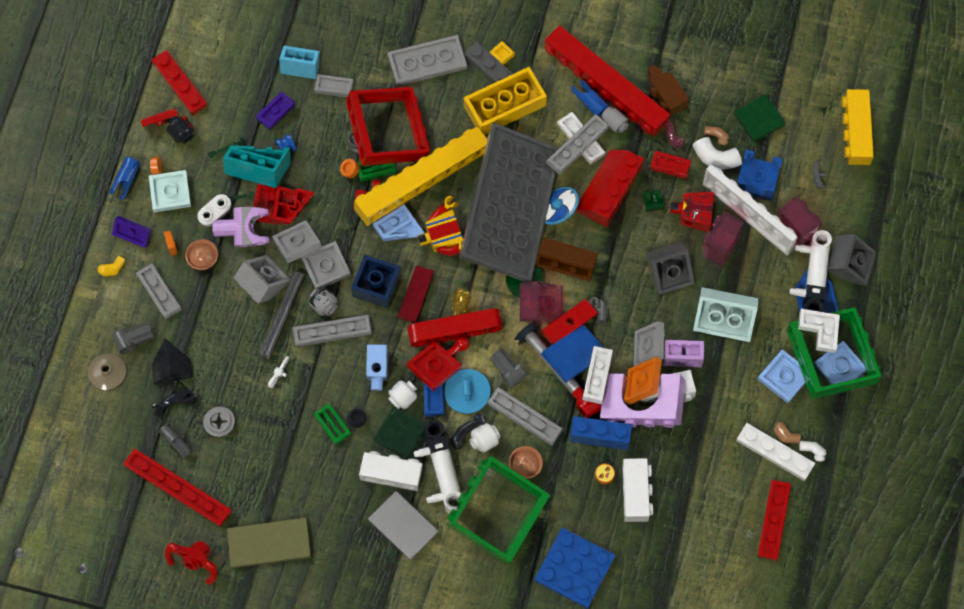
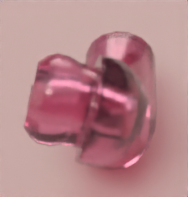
(671, 135)

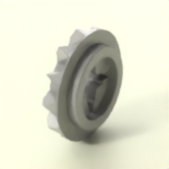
(213, 415)

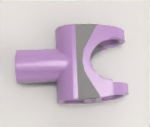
(242, 227)

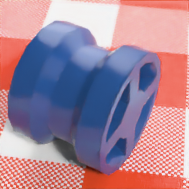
(285, 142)

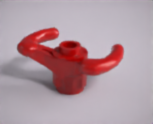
(193, 558)

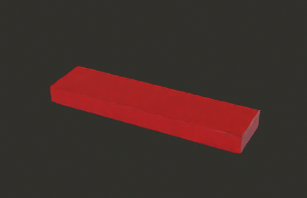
(774, 520)

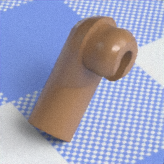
(718, 132)
(784, 435)

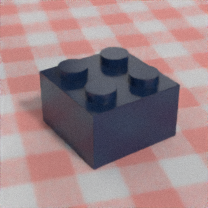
(376, 281)

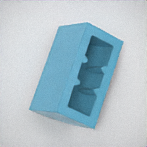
(299, 62)

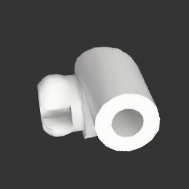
(813, 447)

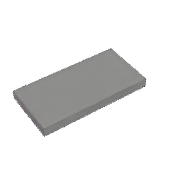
(427, 60)

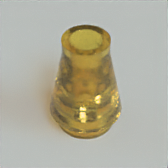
(460, 301)

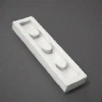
(775, 452)

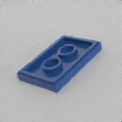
(572, 353)

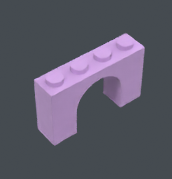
(665, 411)

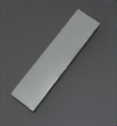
(577, 144)
(332, 330)
(525, 416)

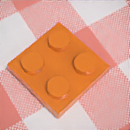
(642, 380)

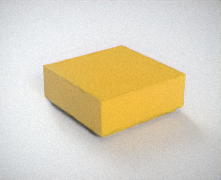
(502, 53)

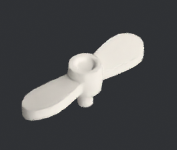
(278, 372)

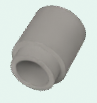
(615, 119)

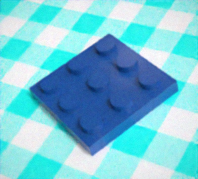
(574, 568)

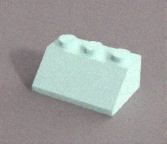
(725, 314)

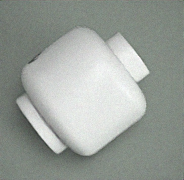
(402, 394)
(484, 437)

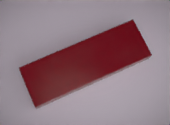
(415, 294)

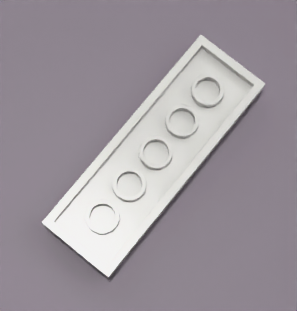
(751, 211)

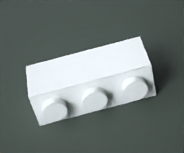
(391, 471)
(636, 490)

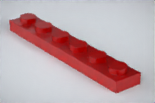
(177, 487)

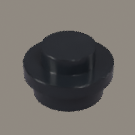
(356, 418)

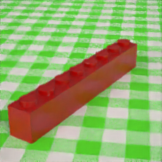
(606, 81)

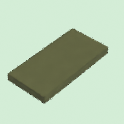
(268, 543)

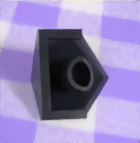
(170, 364)

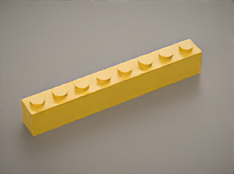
(420, 176)

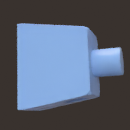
(377, 358)

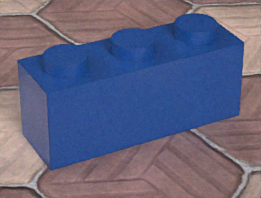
(600, 433)

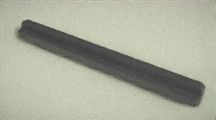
(281, 315)

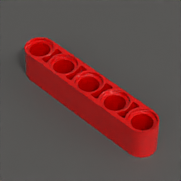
(452, 327)

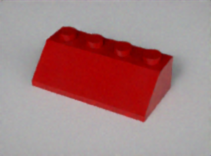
(610, 186)

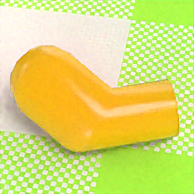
(111, 269)

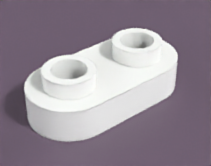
(216, 212)

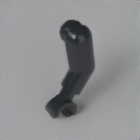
(174, 398)
(460, 433)

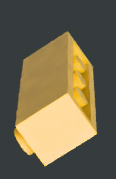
(858, 127)

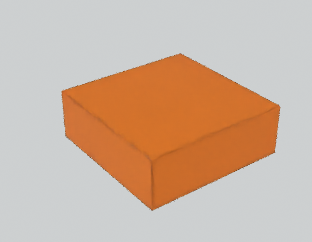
(170, 243)

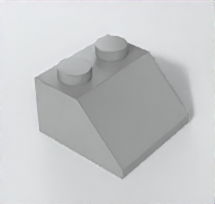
(261, 278)

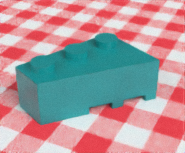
(257, 165)

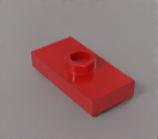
(159, 119)
(670, 164)

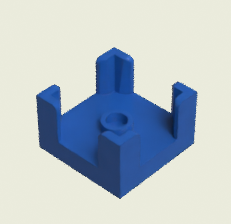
(759, 176)

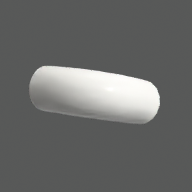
(721, 159)

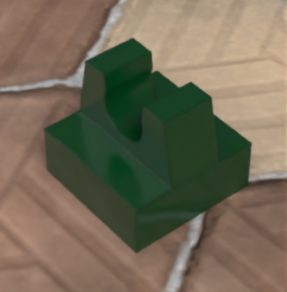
(653, 200)

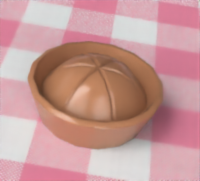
(201, 254)
(526, 461)

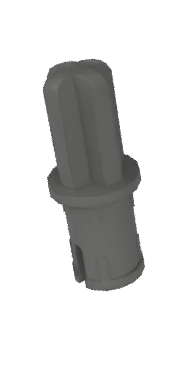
(175, 440)

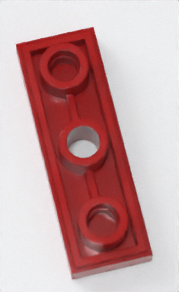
(576, 316)

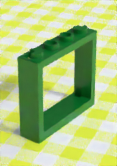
(807, 368)
(540, 499)

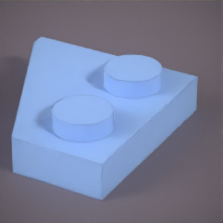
(398, 225)

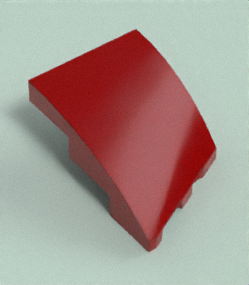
(281, 202)

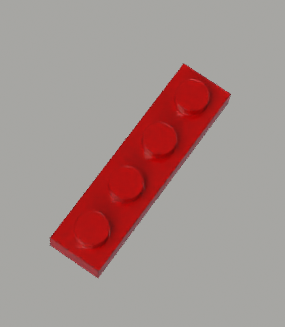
(179, 82)

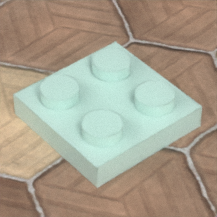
(169, 191)

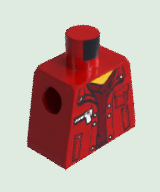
(695, 210)

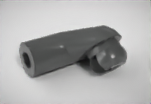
(601, 309)

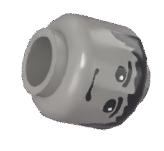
(323, 302)

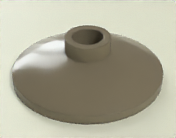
(113, 377)

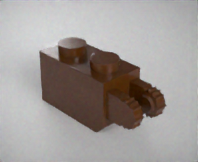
(667, 91)

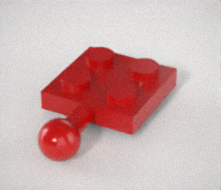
(437, 365)

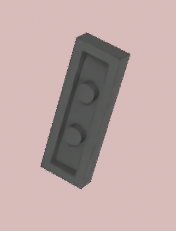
(486, 63)

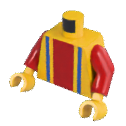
(443, 230)

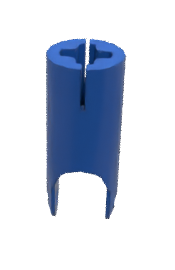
(590, 99)
(126, 175)

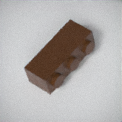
(566, 259)

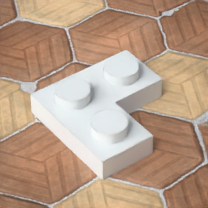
(824, 324)

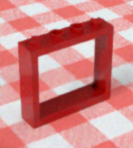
(360, 132)

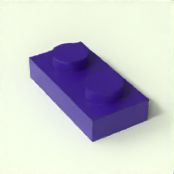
(275, 110)
(131, 231)

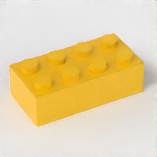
(505, 100)

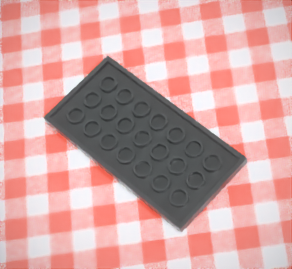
(509, 204)

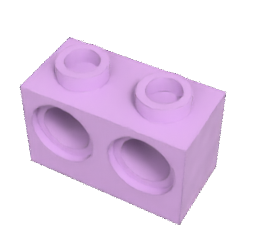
(683, 353)

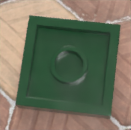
(759, 118)

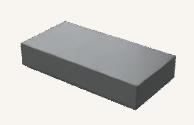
(333, 85)

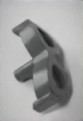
(816, 175)

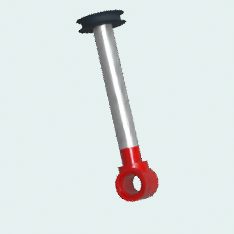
(586, 408)

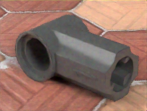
(127, 340)
(510, 372)

